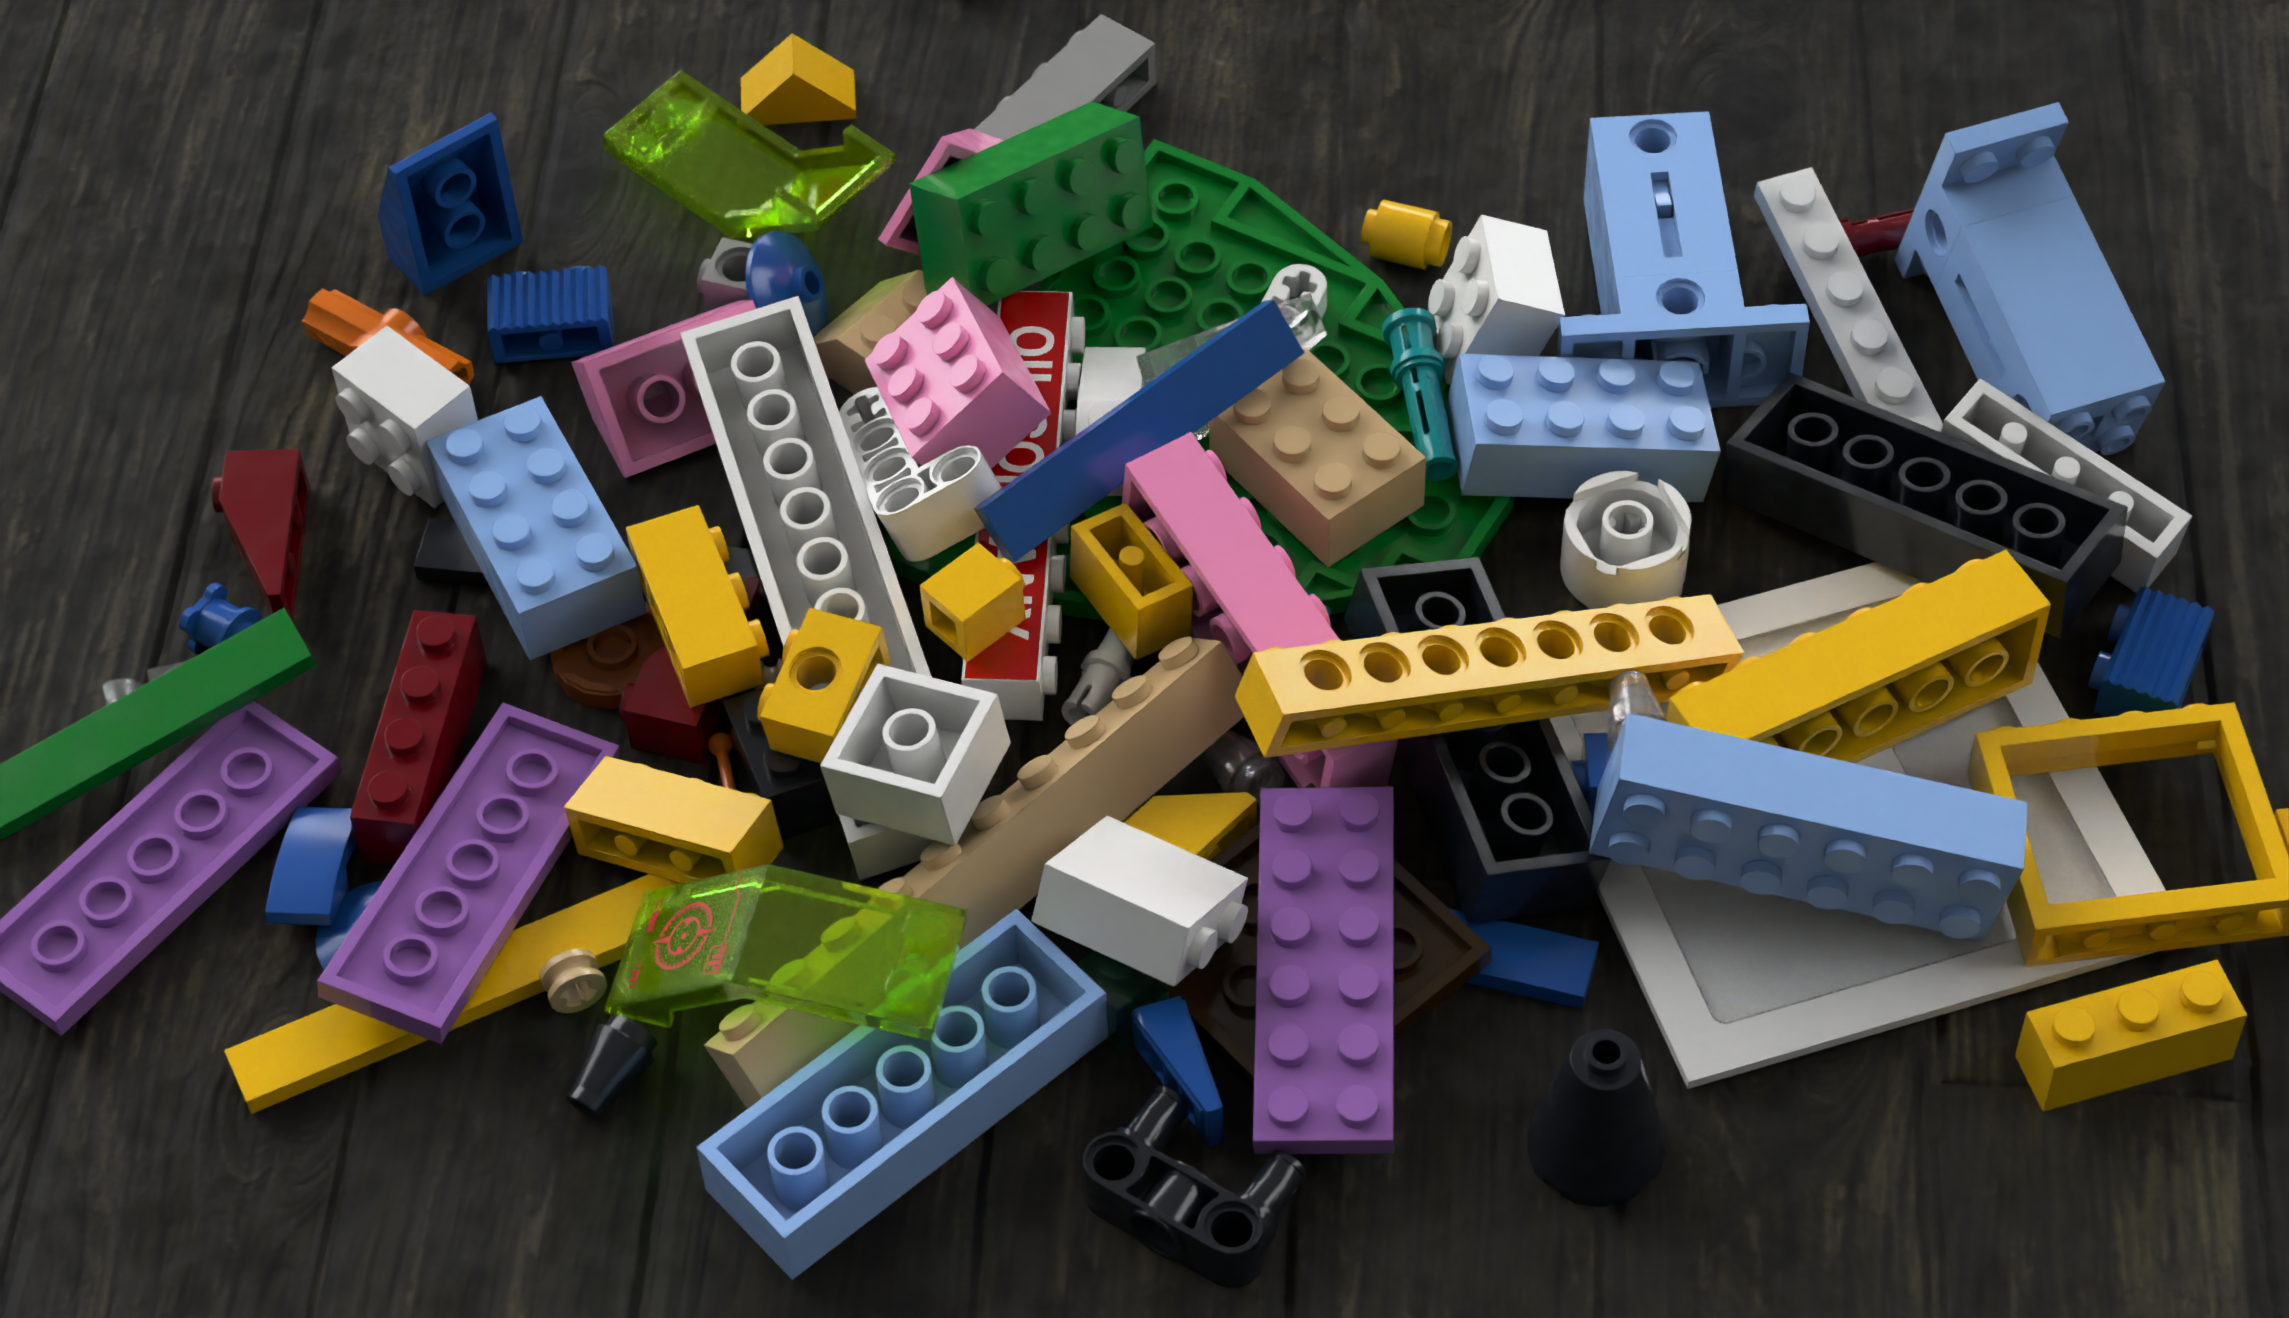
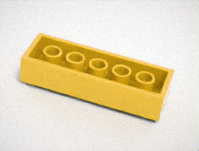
(1883, 668)

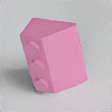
(648, 396)

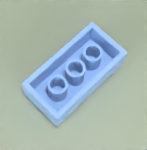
(1561, 420)
(536, 528)

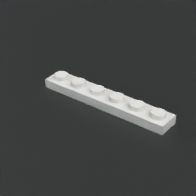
(1842, 297)

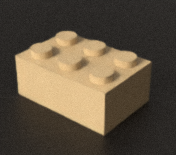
(1319, 459)

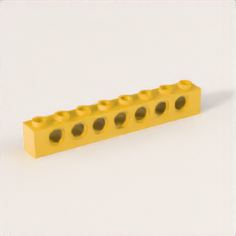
(1478, 673)

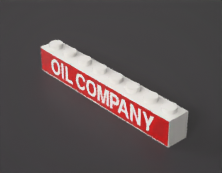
(1019, 662)

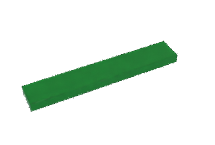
(150, 720)

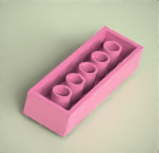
(1241, 585)

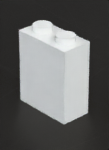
(1141, 900)

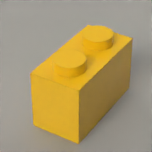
(1131, 580)

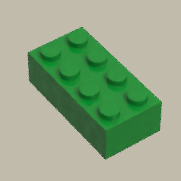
(1033, 203)

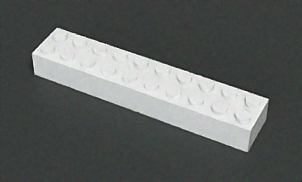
(803, 503)

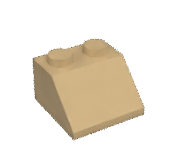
(856, 331)

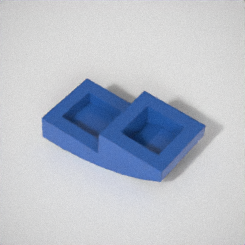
(311, 867)

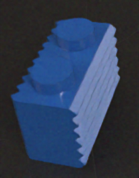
(549, 314)
(2153, 655)

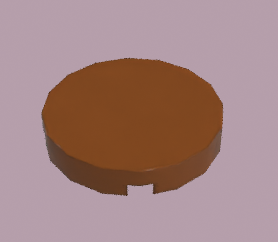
(604, 663)

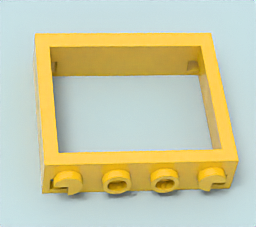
(2148, 919)

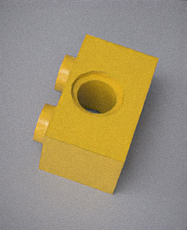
(821, 651)

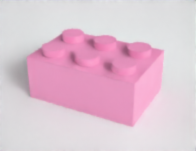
(956, 379)

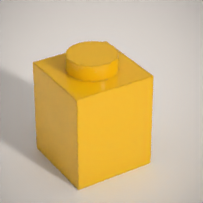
(973, 601)

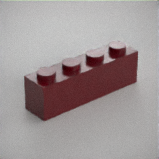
(418, 732)

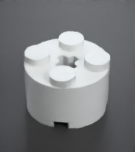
(1625, 541)

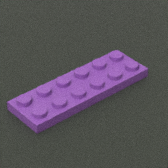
(157, 862)
(465, 876)
(1325, 972)

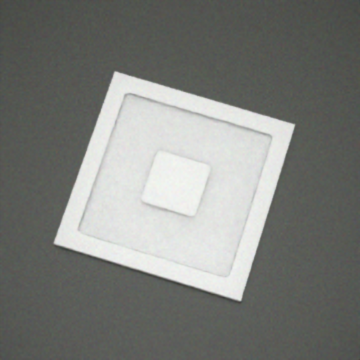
(1775, 978)

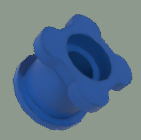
(215, 619)

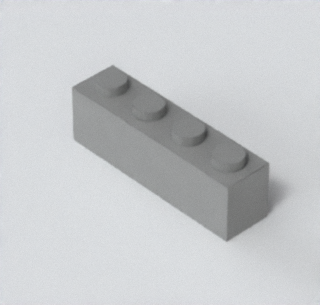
(1097, 65)

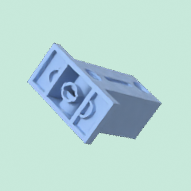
(1671, 263)
(2030, 281)

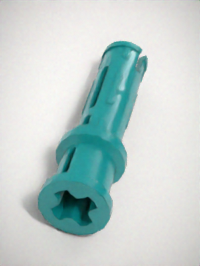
(1418, 371)

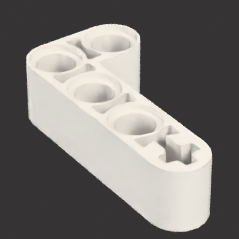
(917, 504)

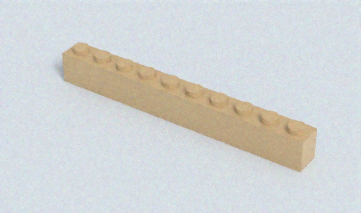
(997, 865)

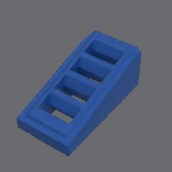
(1174, 1053)

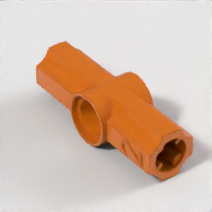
(347, 324)

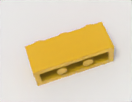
(698, 605)
(670, 823)
(2130, 1035)

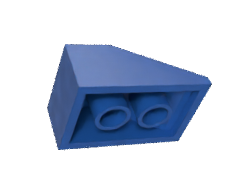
(450, 207)

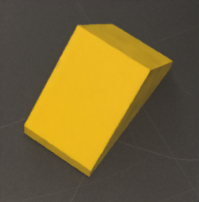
(798, 86)

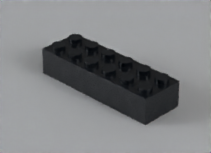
(1918, 496)
(1491, 795)

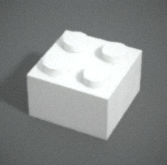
(1497, 294)
(396, 403)
(916, 754)

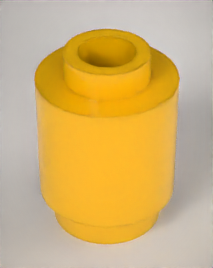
(1406, 235)

